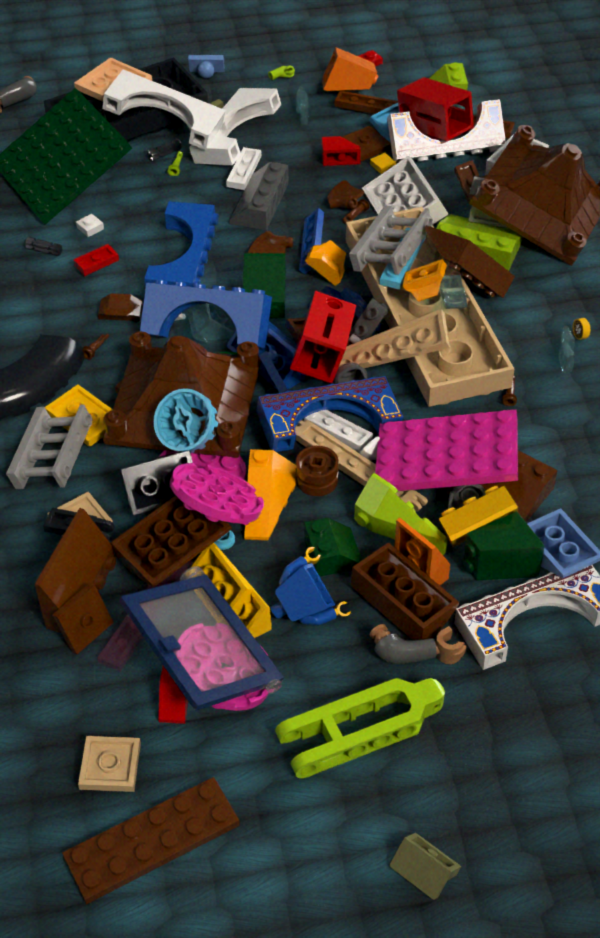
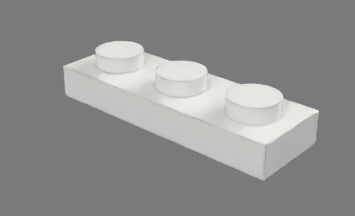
(243, 168)
(342, 429)

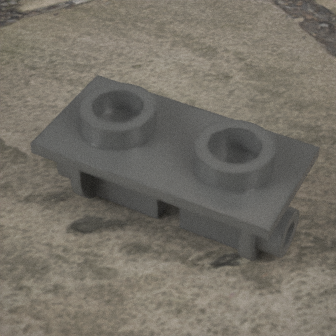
(369, 319)

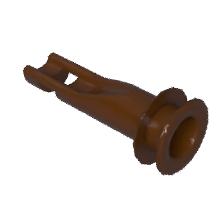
(362, 205)
(89, 351)
(509, 398)

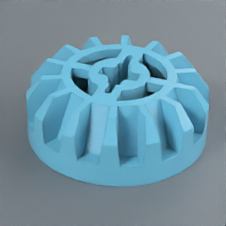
(173, 416)

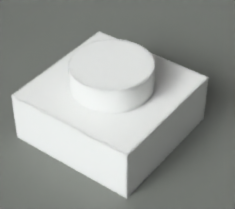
(89, 225)

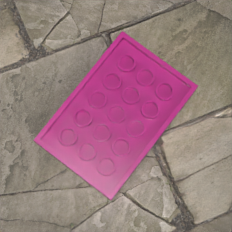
(449, 450)

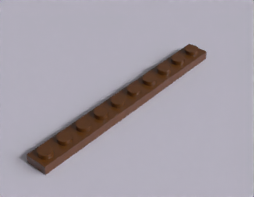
(373, 105)

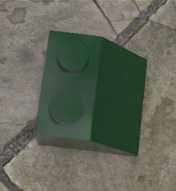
(334, 545)

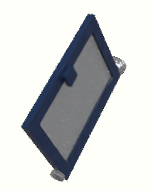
(201, 640)

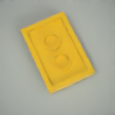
(68, 405)

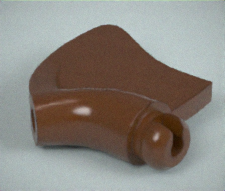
(344, 196)
(271, 243)

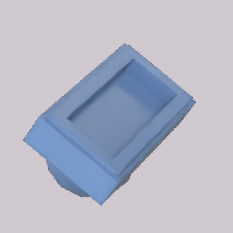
(206, 64)

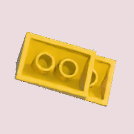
(236, 590)

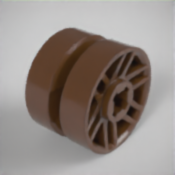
(317, 470)

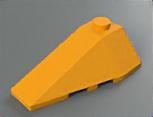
(274, 481)

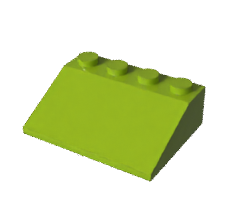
(495, 241)

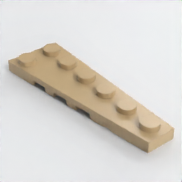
(401, 342)

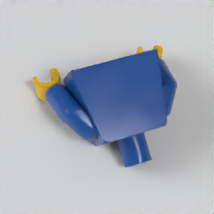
(304, 594)

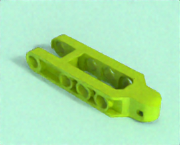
(340, 749)

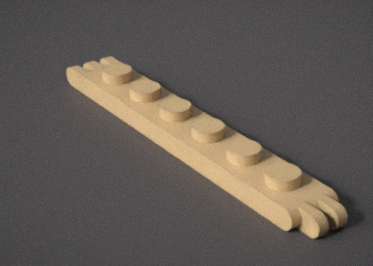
(349, 460)

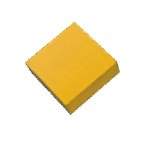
(382, 163)

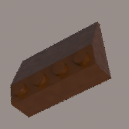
(472, 262)
(532, 488)
(166, 541)
(79, 559)

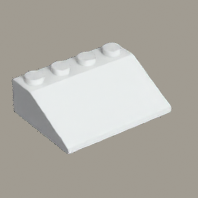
(404, 189)

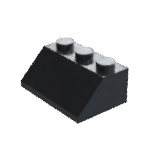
(148, 481)

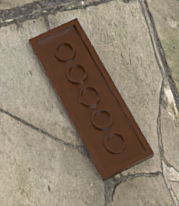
(150, 840)

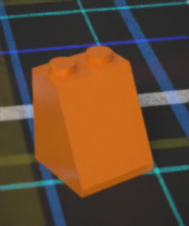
(348, 72)

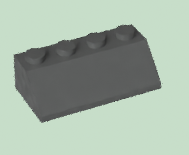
(261, 196)

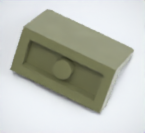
(424, 865)

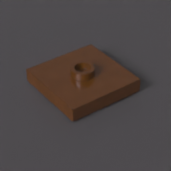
(370, 141)
(83, 618)

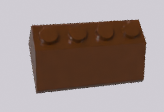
(403, 593)

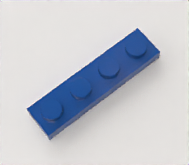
(311, 236)

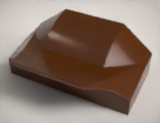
(120, 307)

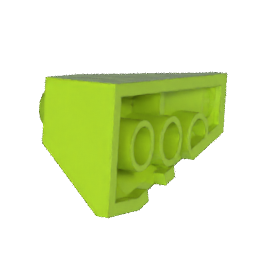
(381, 507)

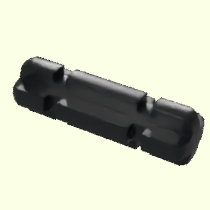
(164, 149)
(43, 246)

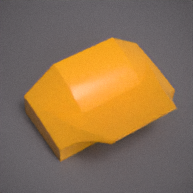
(328, 261)
(425, 280)

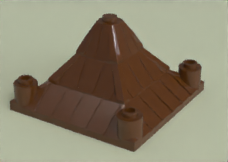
(542, 195)
(183, 365)

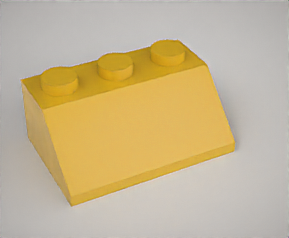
(476, 513)

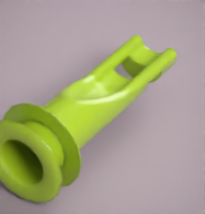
(174, 170)

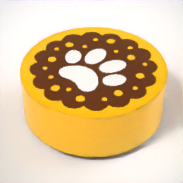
(581, 328)

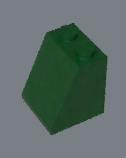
(267, 273)
(503, 550)

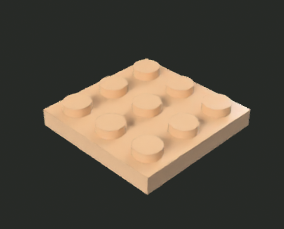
(99, 79)

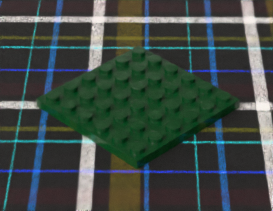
(61, 155)

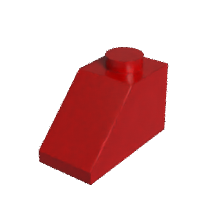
(339, 151)
(171, 700)

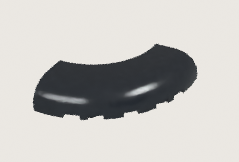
(38, 374)

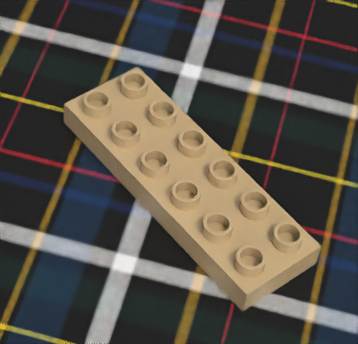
(475, 357)

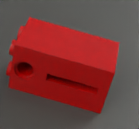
(432, 108)
(327, 333)

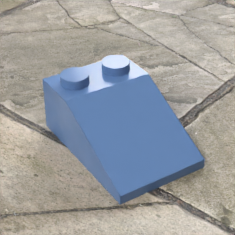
(565, 544)

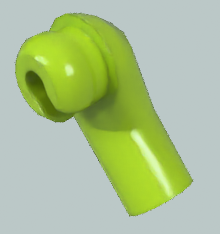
(283, 71)

